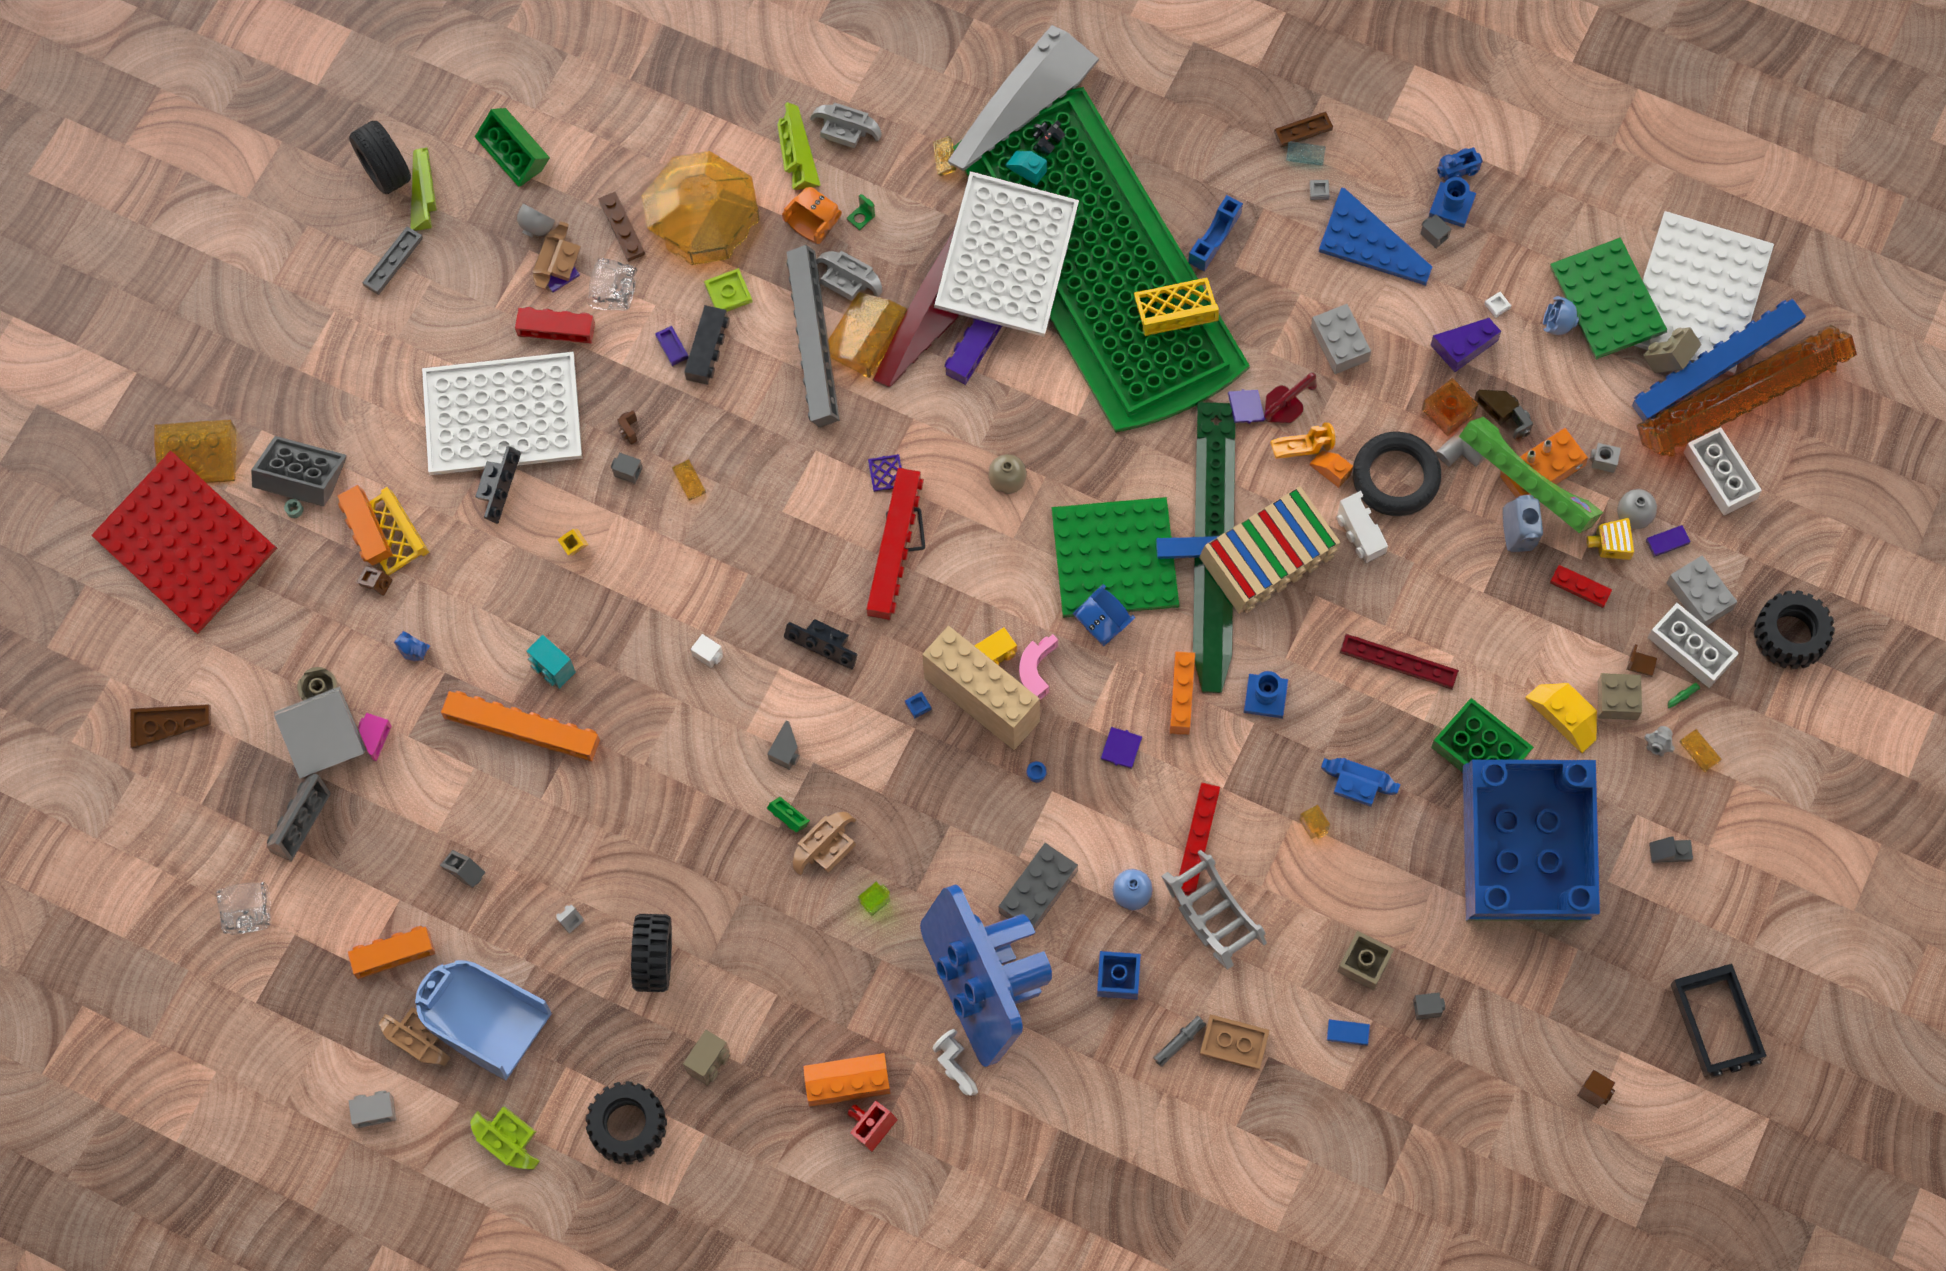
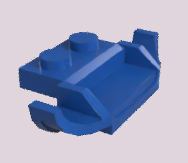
(1359, 781)

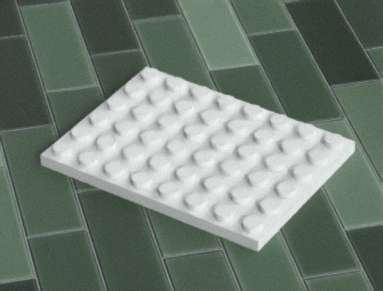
(1006, 254)
(1704, 279)
(499, 404)

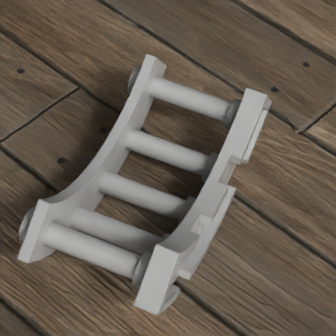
(1198, 922)

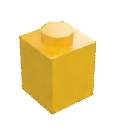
(573, 542)

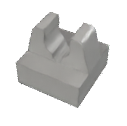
(569, 918)

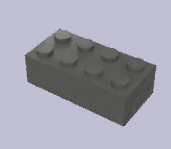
(1039, 886)

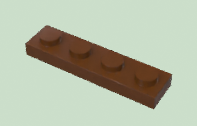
(621, 226)

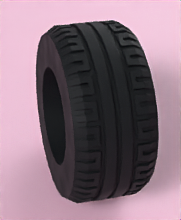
(380, 157)

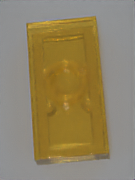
(943, 151)
(688, 480)

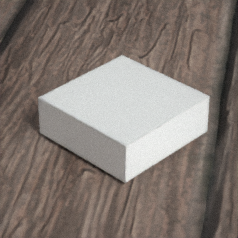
(1497, 304)

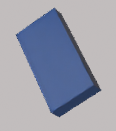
(1348, 1032)

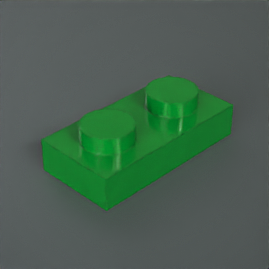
(788, 814)

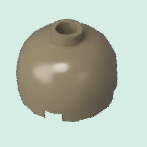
(1007, 474)

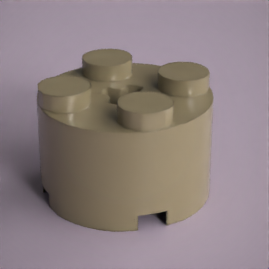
(314, 680)

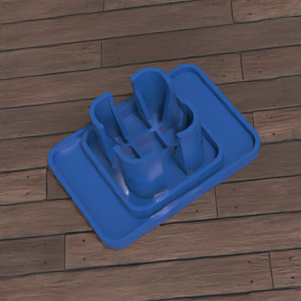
(972, 971)

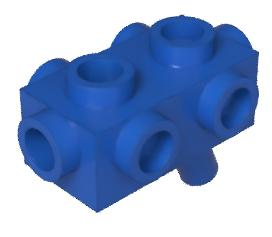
(1454, 166)

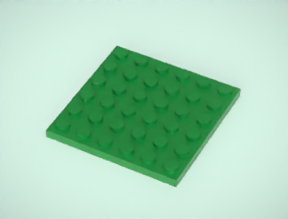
(1114, 548)

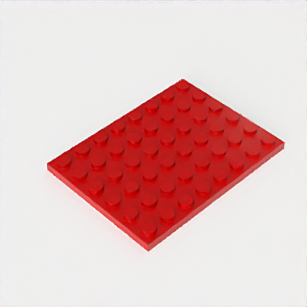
(184, 542)

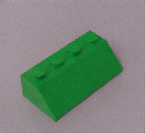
(511, 146)

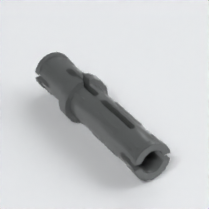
(1186, 1034)

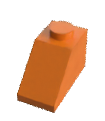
(1332, 467)

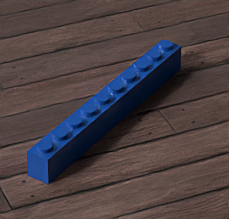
(1719, 360)

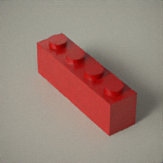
(555, 325)

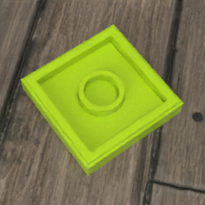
(728, 290)

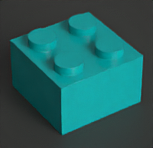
(550, 662)

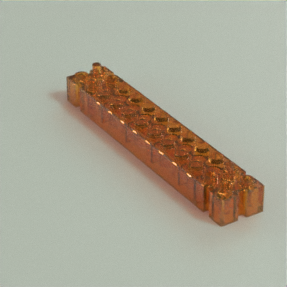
(1746, 390)

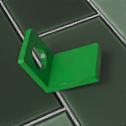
(866, 208)

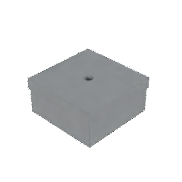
(319, 732)

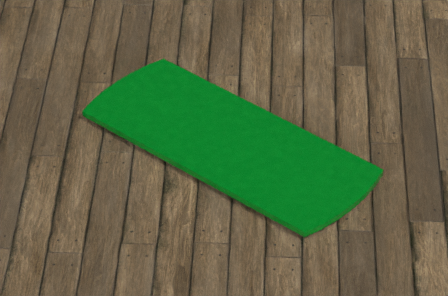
(1112, 253)

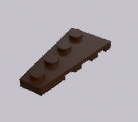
(159, 723)

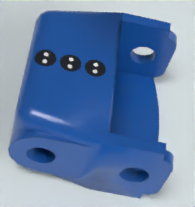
(1103, 615)

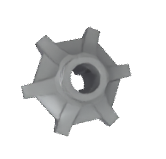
(1660, 741)

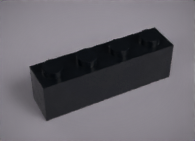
(706, 345)

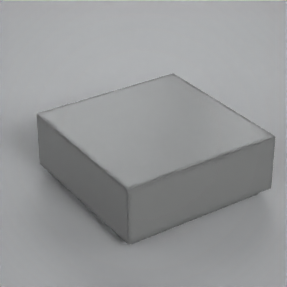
(1319, 190)

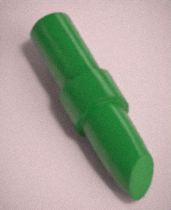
(1683, 695)

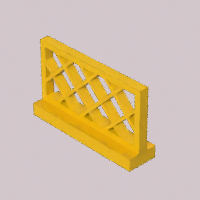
(1179, 318)
(405, 526)

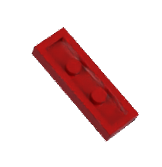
(1581, 586)

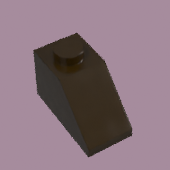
(1497, 404)

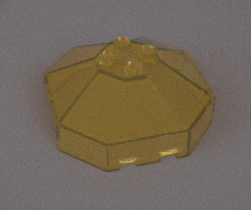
(701, 207)

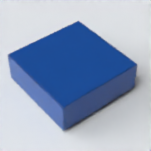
(918, 705)

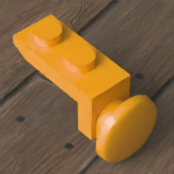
(1305, 444)

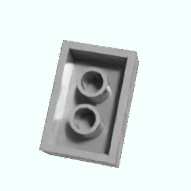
(1340, 338)
(1701, 591)

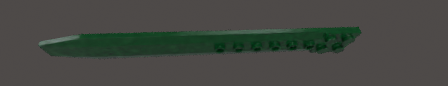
(1213, 518)

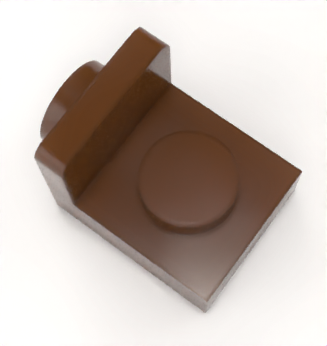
(375, 580)

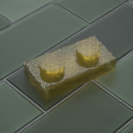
(1700, 750)

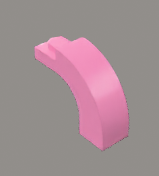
(1029, 662)

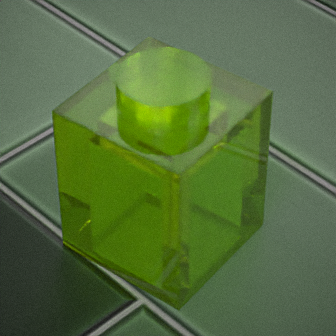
(874, 898)

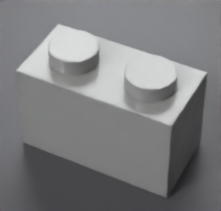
(372, 1109)

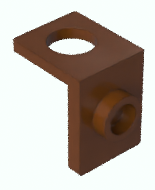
(1641, 662)

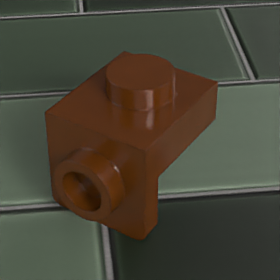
(624, 423)

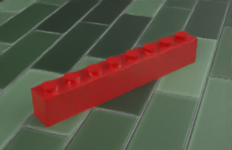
(894, 544)

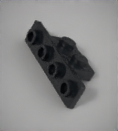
(497, 482)
(823, 641)

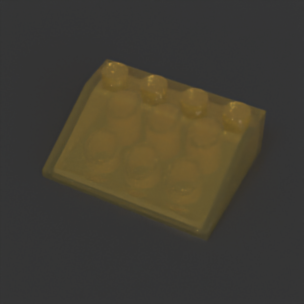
(865, 332)
(202, 445)

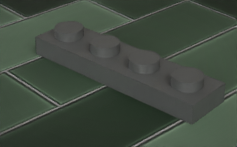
(392, 260)

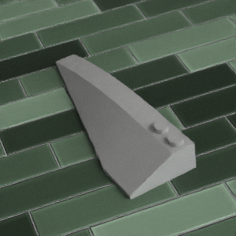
(1039, 79)

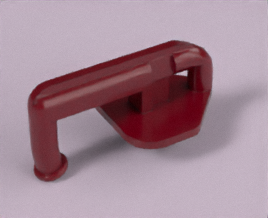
(1283, 404)

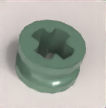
(292, 503)

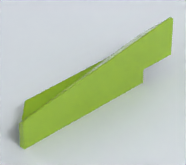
(796, 149)
(422, 191)

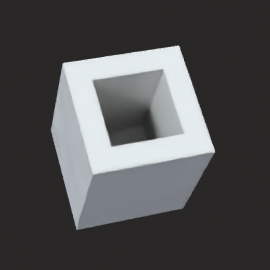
(707, 651)

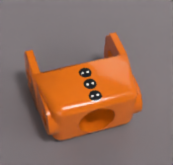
(812, 215)

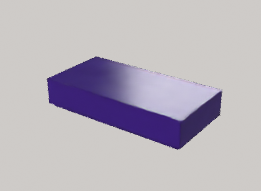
(671, 345)
(1668, 540)

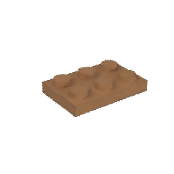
(1234, 1042)

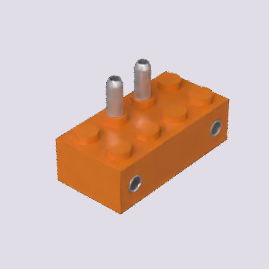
(1553, 459)

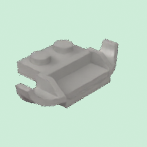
(845, 124)
(848, 275)

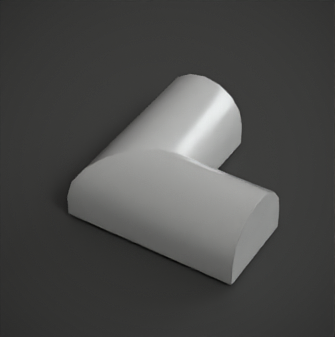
(1455, 448)

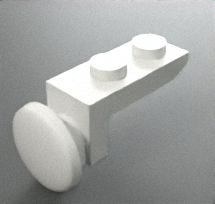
(953, 1070)

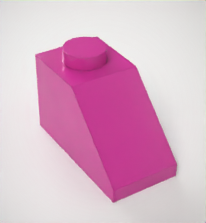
(374, 733)

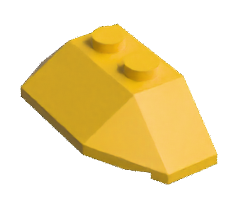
(1566, 712)

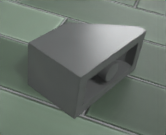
(784, 749)
(463, 868)

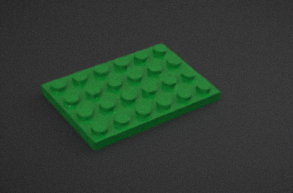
(1608, 298)

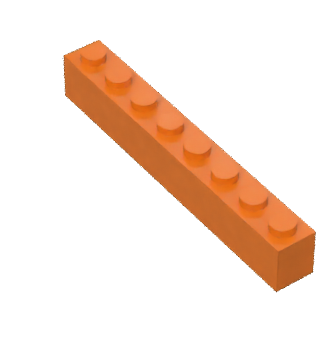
(520, 725)

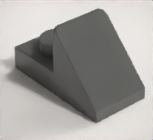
(1671, 850)

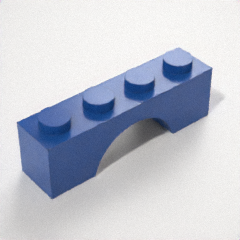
(1222, 224)

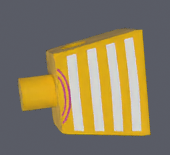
(1613, 540)

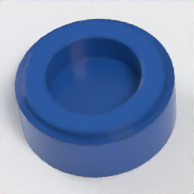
(1036, 771)

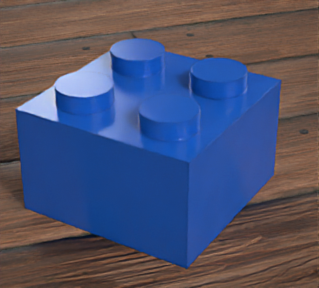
(1118, 975)

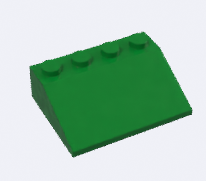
(1478, 736)

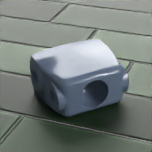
(1522, 523)

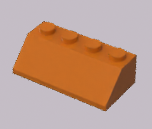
(846, 1079)

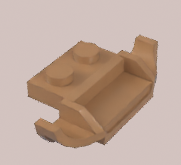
(555, 257)
(824, 843)
(413, 1038)

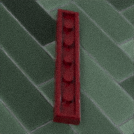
(1399, 661)

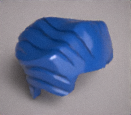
(410, 647)

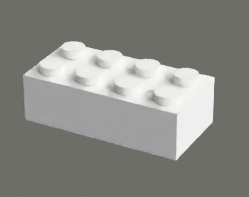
(1722, 471)
(1693, 645)

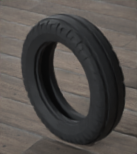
(1405, 443)

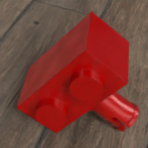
(871, 1125)

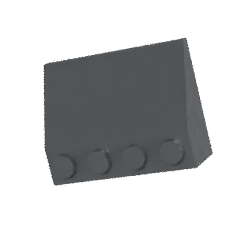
(298, 471)
(299, 818)

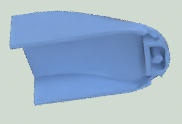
(480, 1014)

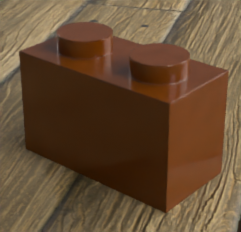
(1597, 1089)

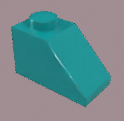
(1028, 165)

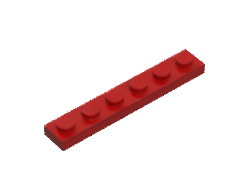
(1199, 833)

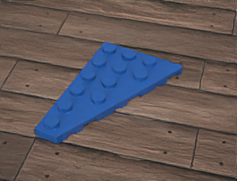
(1365, 240)

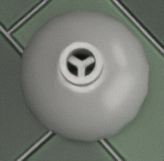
(533, 221)
(1638, 507)

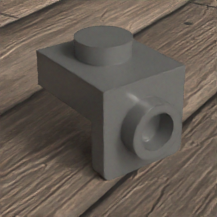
(1523, 421)

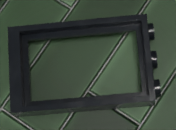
(1726, 972)

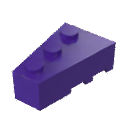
(1466, 342)

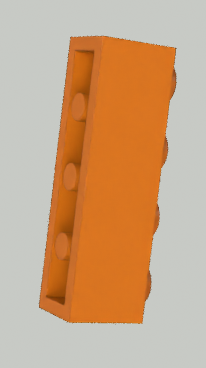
(364, 525)
(1182, 693)
(391, 952)

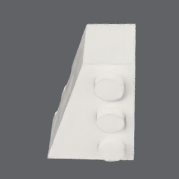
(1360, 528)

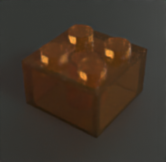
(1450, 407)

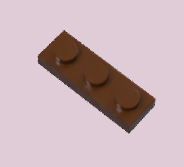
(1303, 129)

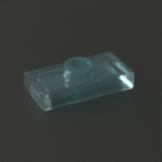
(1305, 153)

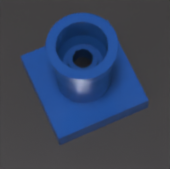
(1453, 201)
(1266, 695)

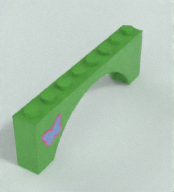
(1488, 441)

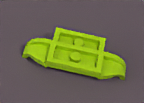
(505, 1138)

